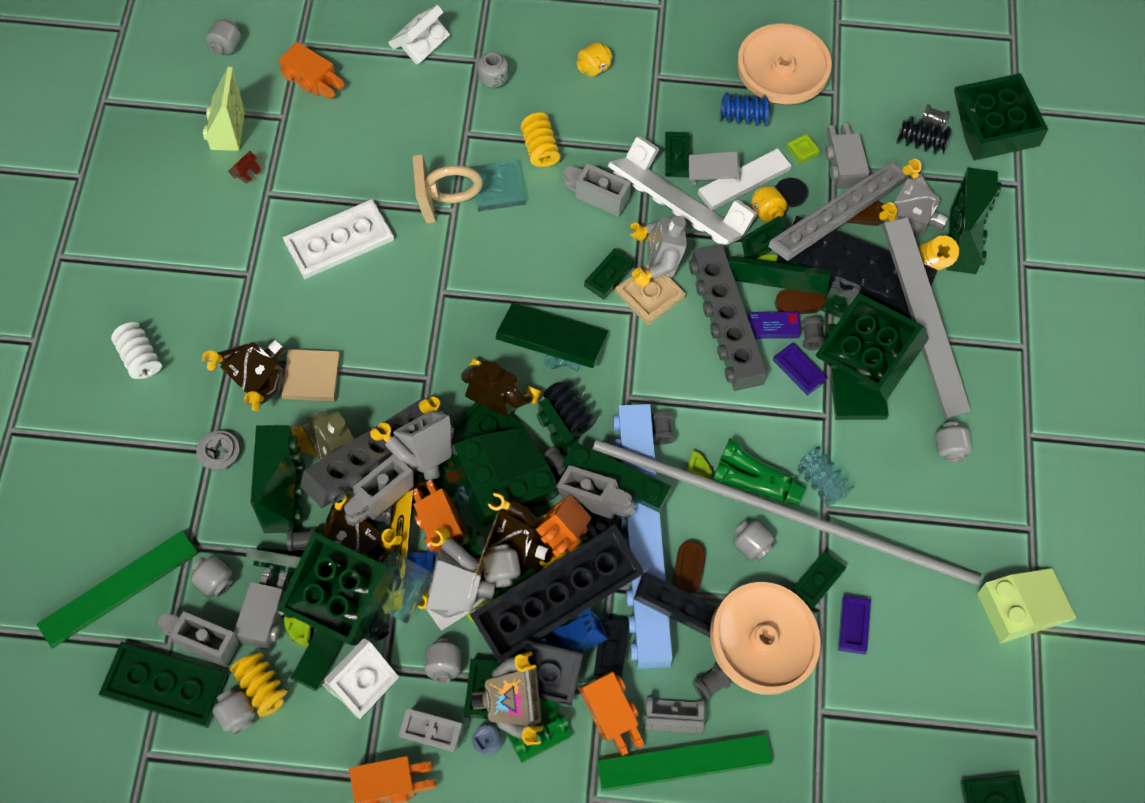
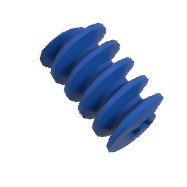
(745, 108)

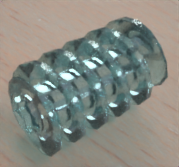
(823, 478)

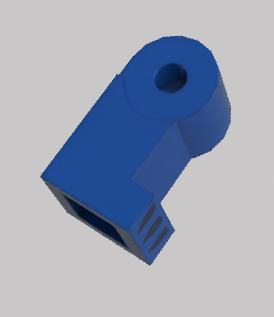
(581, 633)

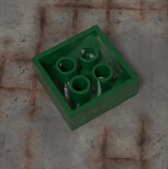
(999, 116)
(969, 215)
(873, 346)
(502, 464)
(276, 478)
(336, 589)

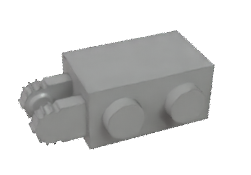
(845, 157)
(598, 188)
(379, 490)
(596, 493)
(259, 614)
(200, 637)

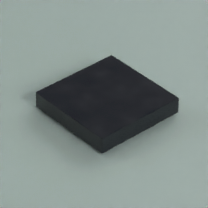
(556, 669)

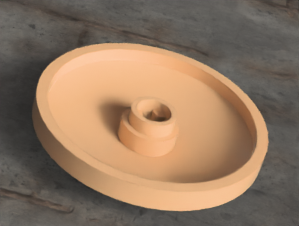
(784, 63)
(765, 638)

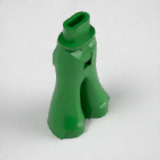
(749, 474)

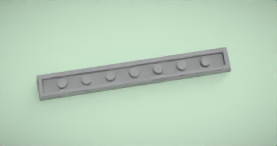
(838, 211)
(925, 312)

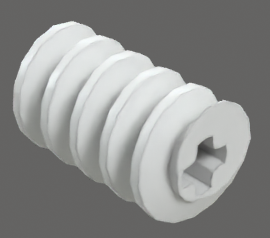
(135, 351)

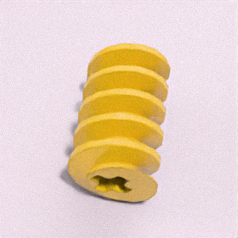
(540, 140)
(939, 252)
(259, 684)

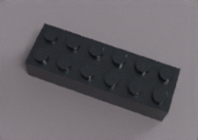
(857, 268)
(556, 592)

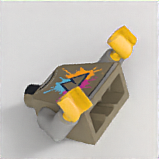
(513, 698)

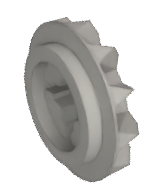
(211, 443)

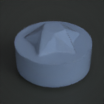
(487, 739)

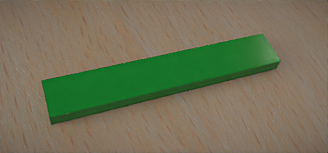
(116, 589)
(684, 762)

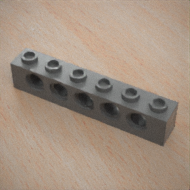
(714, 261)
(344, 468)

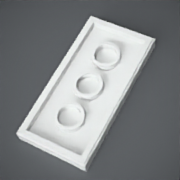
(338, 239)

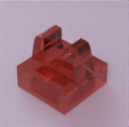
(246, 163)

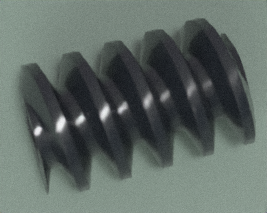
(924, 135)
(569, 407)

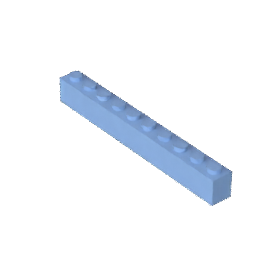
(644, 539)

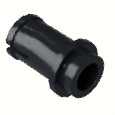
(378, 629)

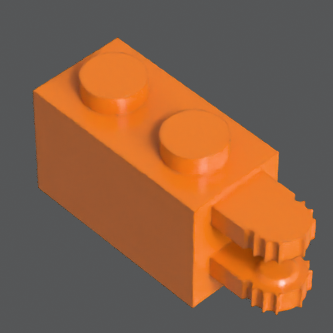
(309, 71)
(437, 512)
(564, 525)
(611, 710)
(389, 781)

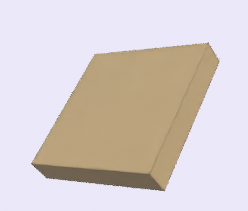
(651, 300)
(311, 375)

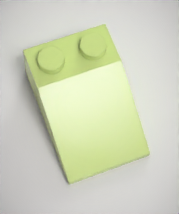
(225, 115)
(1025, 604)

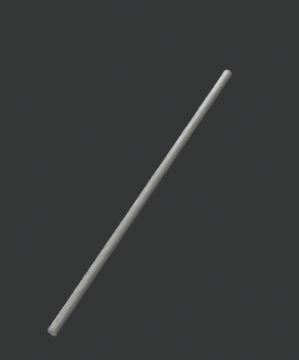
(787, 512)

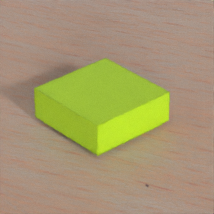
(803, 148)

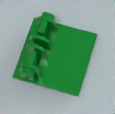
(553, 732)

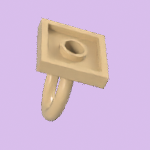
(428, 189)

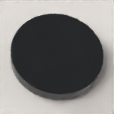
(793, 191)

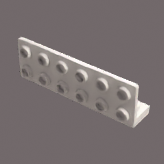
(636, 169)

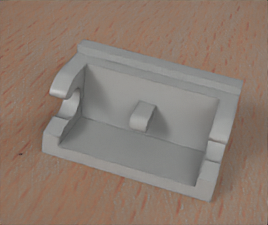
(714, 166)
(674, 716)
(431, 730)

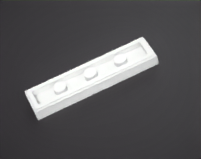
(751, 176)

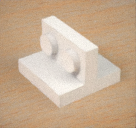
(421, 35)
(360, 678)

